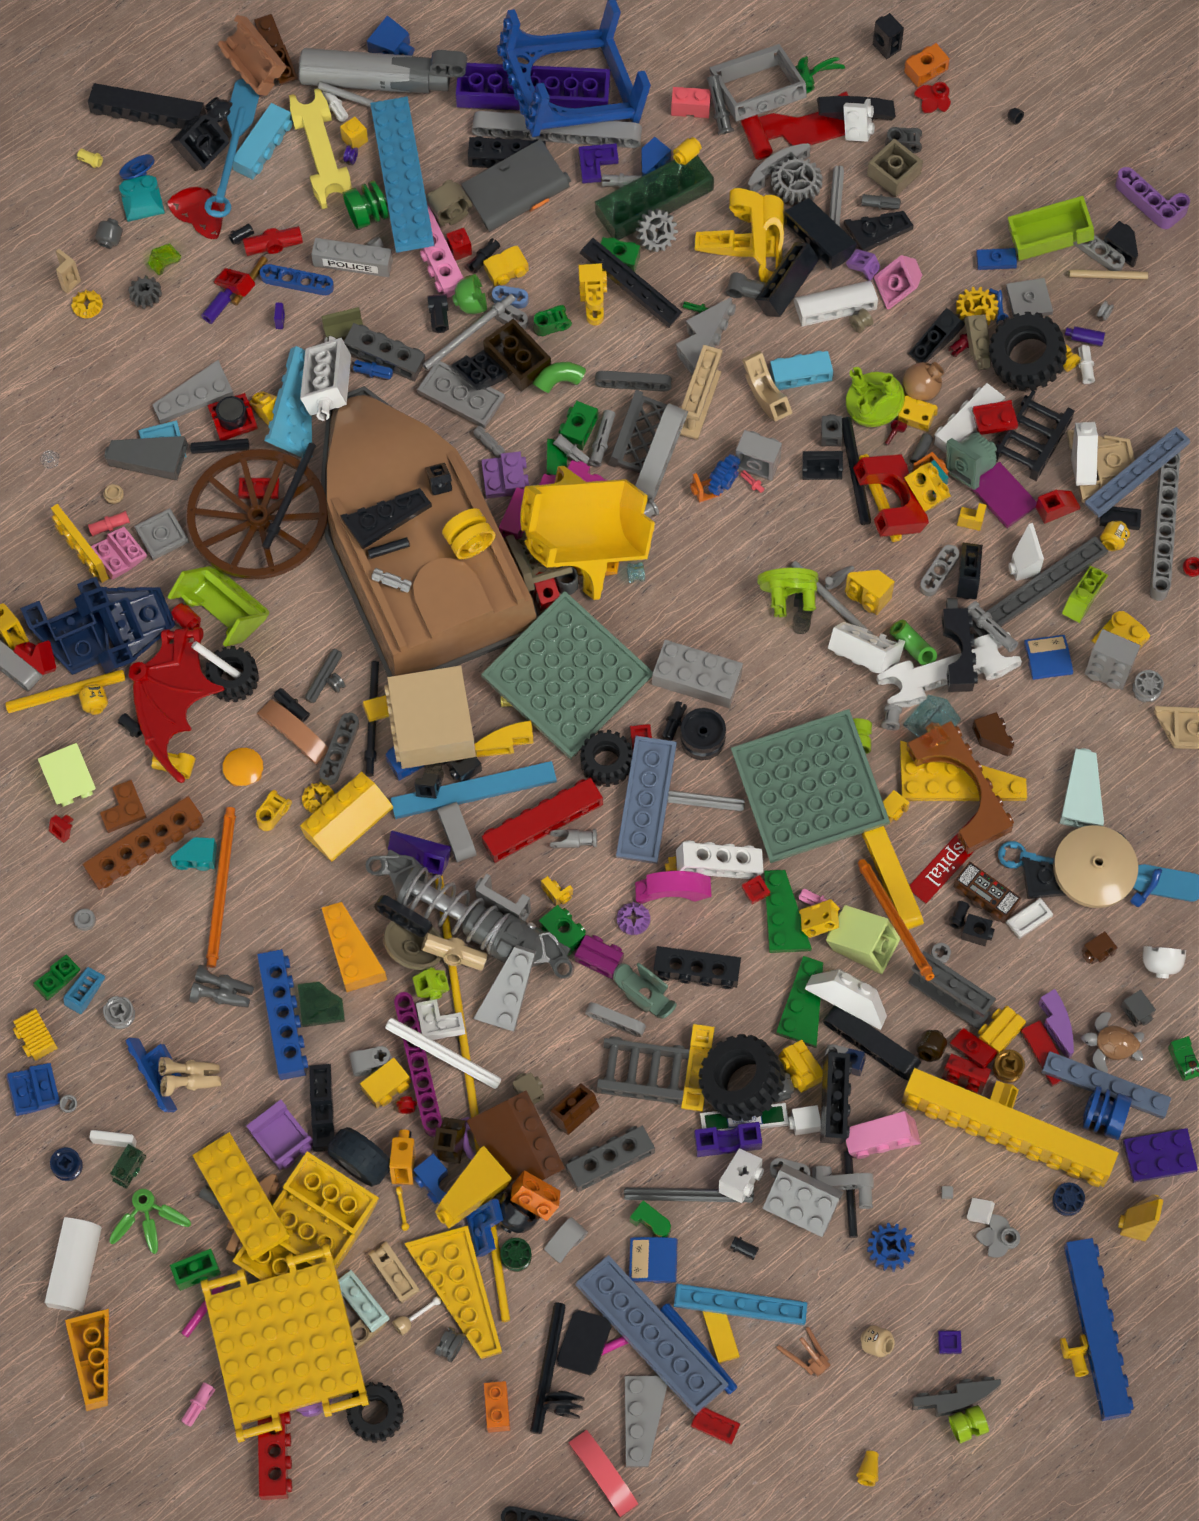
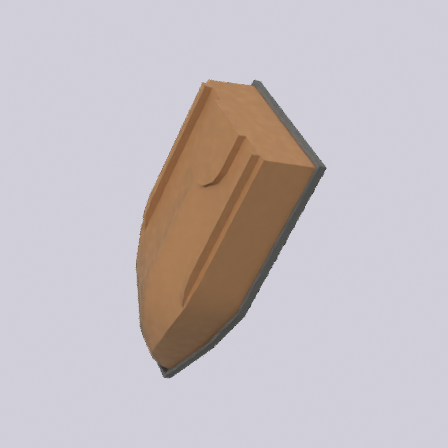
(454, 604)

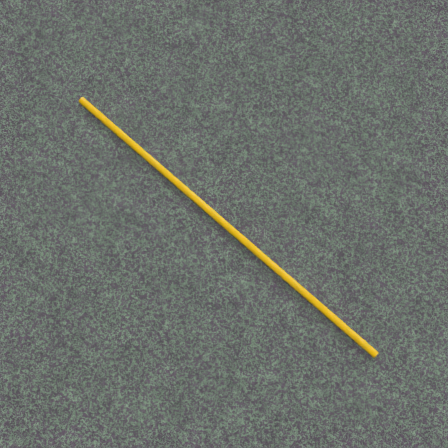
(473, 1106)

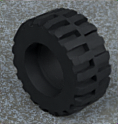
(1020, 329)
(755, 1096)

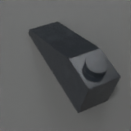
(969, 571)

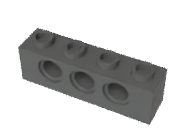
(372, 353)
(583, 1179)

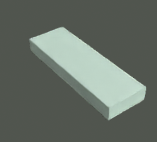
(362, 1301)

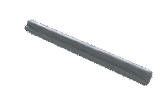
(679, 1194)

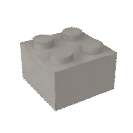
(759, 455)

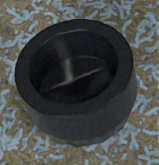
(1015, 115)

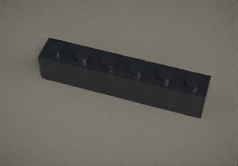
(143, 106)

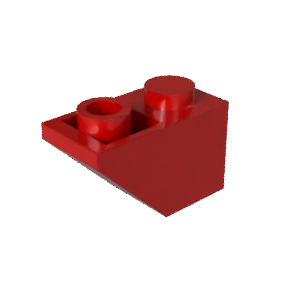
(1056, 505)

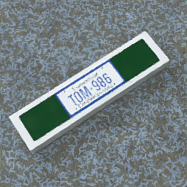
(775, 1117)

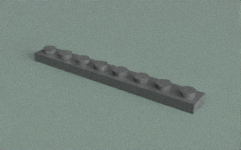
(1044, 584)

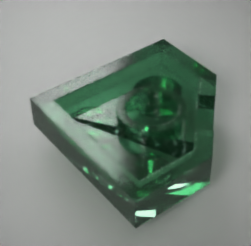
(319, 1005)

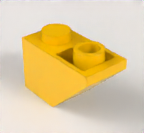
(263, 405)

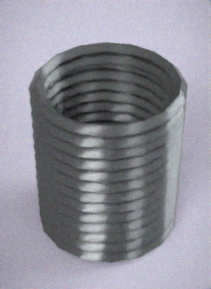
(570, 587)

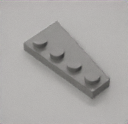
(507, 993)
(642, 1414)

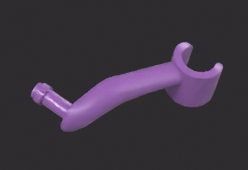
(468, 1150)

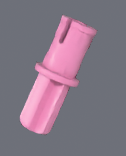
(811, 898)
(198, 1404)

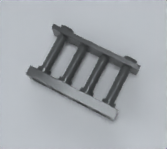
(954, 992)
(630, 1088)

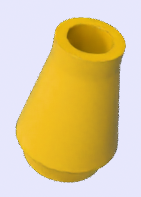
(868, 1470)

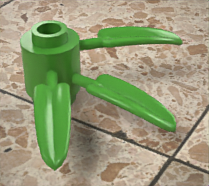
(148, 1224)

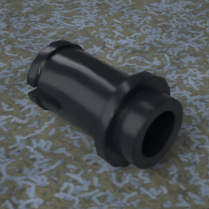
(238, 235)
(130, 725)
(957, 919)
(744, 1247)

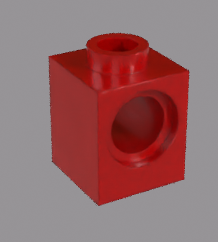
(459, 244)

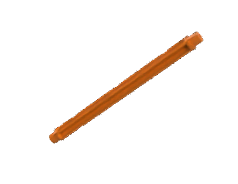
(220, 888)
(896, 920)

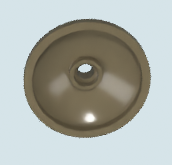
(406, 948)

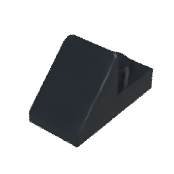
(439, 478)

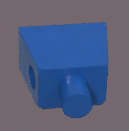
(390, 39)

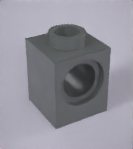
(831, 438)
(1138, 1009)

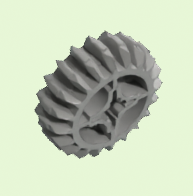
(792, 171)

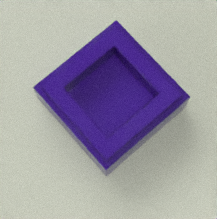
(279, 315)
(949, 1342)

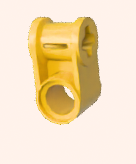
(274, 807)

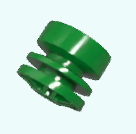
(367, 204)

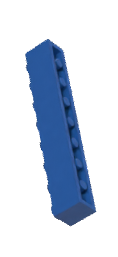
(1096, 1325)

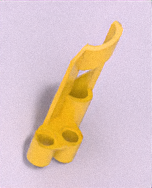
(766, 220)

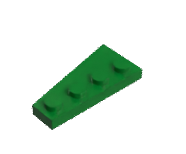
(783, 916)
(802, 1008)

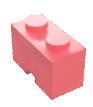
(691, 102)

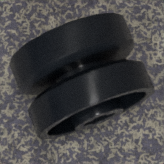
(703, 734)

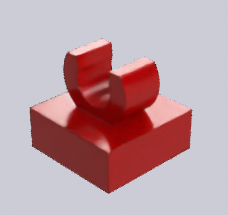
(61, 827)
(755, 889)

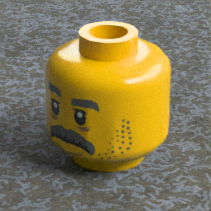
(93, 698)

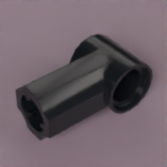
(438, 308)

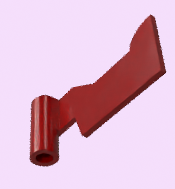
(795, 130)

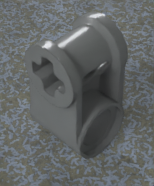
(906, 137)

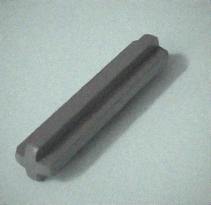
(325, 672)

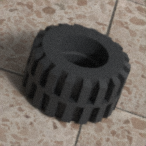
(244, 684)
(606, 773)
(389, 1425)

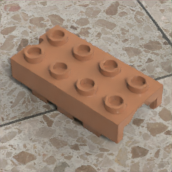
(252, 56)

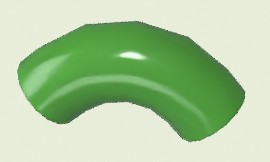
(559, 372)
(914, 643)

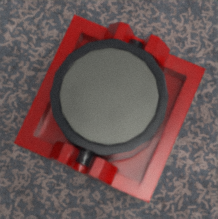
(232, 416)

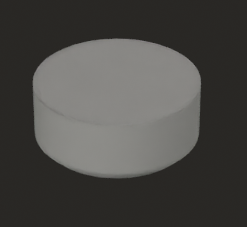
(84, 919)

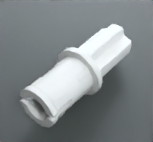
(336, 106)
(1086, 364)

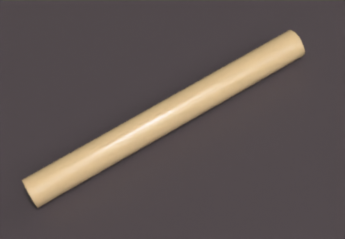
(1108, 274)

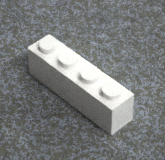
(963, 423)

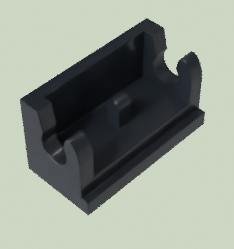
(822, 465)

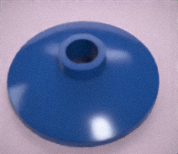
(137, 167)

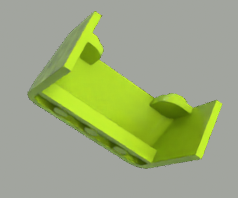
(223, 599)

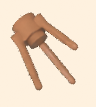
(818, 1362)

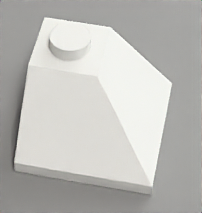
(1027, 557)

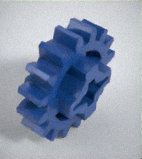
(724, 475)
(884, 1241)

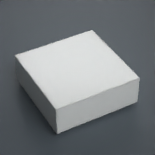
(980, 1211)

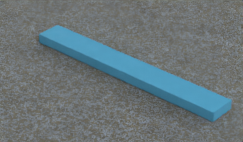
(476, 789)

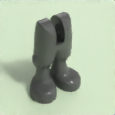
(227, 989)

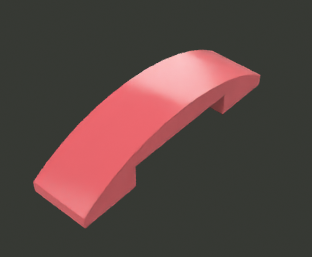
(603, 1473)

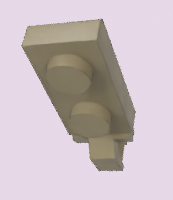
(978, 340)

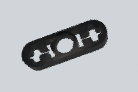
(395, 911)

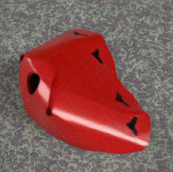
(192, 202)

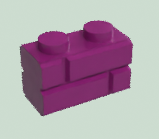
(599, 956)

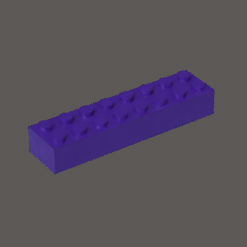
(568, 87)

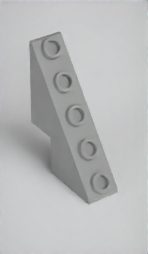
(704, 330)

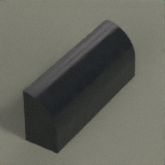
(825, 237)

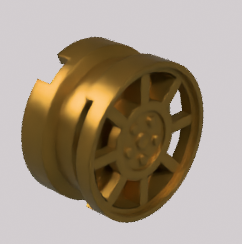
(1008, 1066)

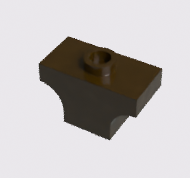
(450, 1140)

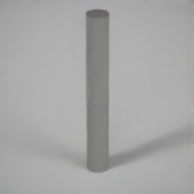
(345, 94)

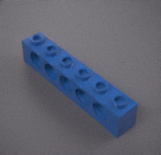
(287, 1067)

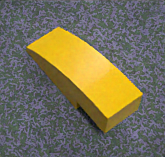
(504, 739)

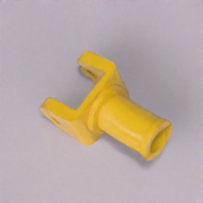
(1076, 1355)

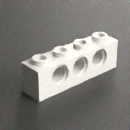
(729, 867)

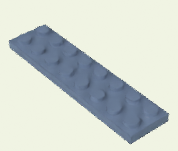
(652, 1335)

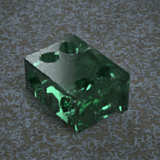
(127, 1166)

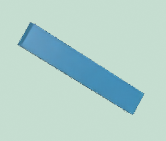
(740, 1304)

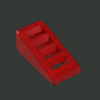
(237, 281)

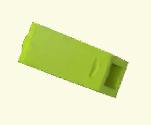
(1084, 594)

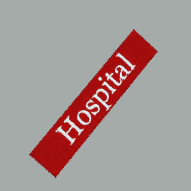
(940, 869)

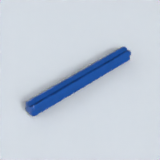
(679, 1323)

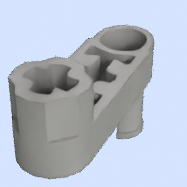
(861, 1181)

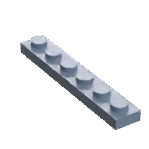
(1137, 472)
(1088, 1078)

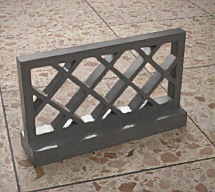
(627, 429)

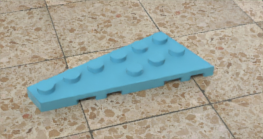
(291, 421)

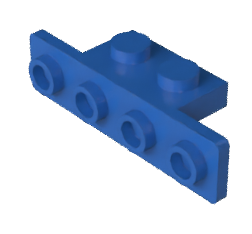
(148, 1067)

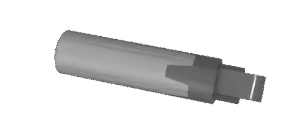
(380, 70)

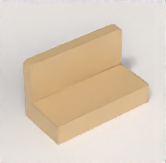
(67, 272)

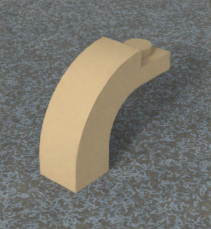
(763, 388)

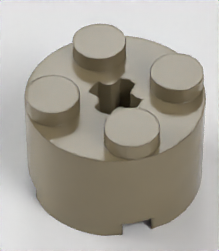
(449, 203)

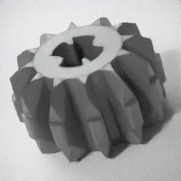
(145, 291)

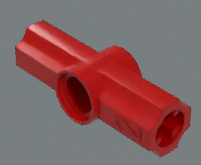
(272, 241)

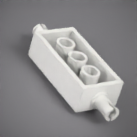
(325, 377)

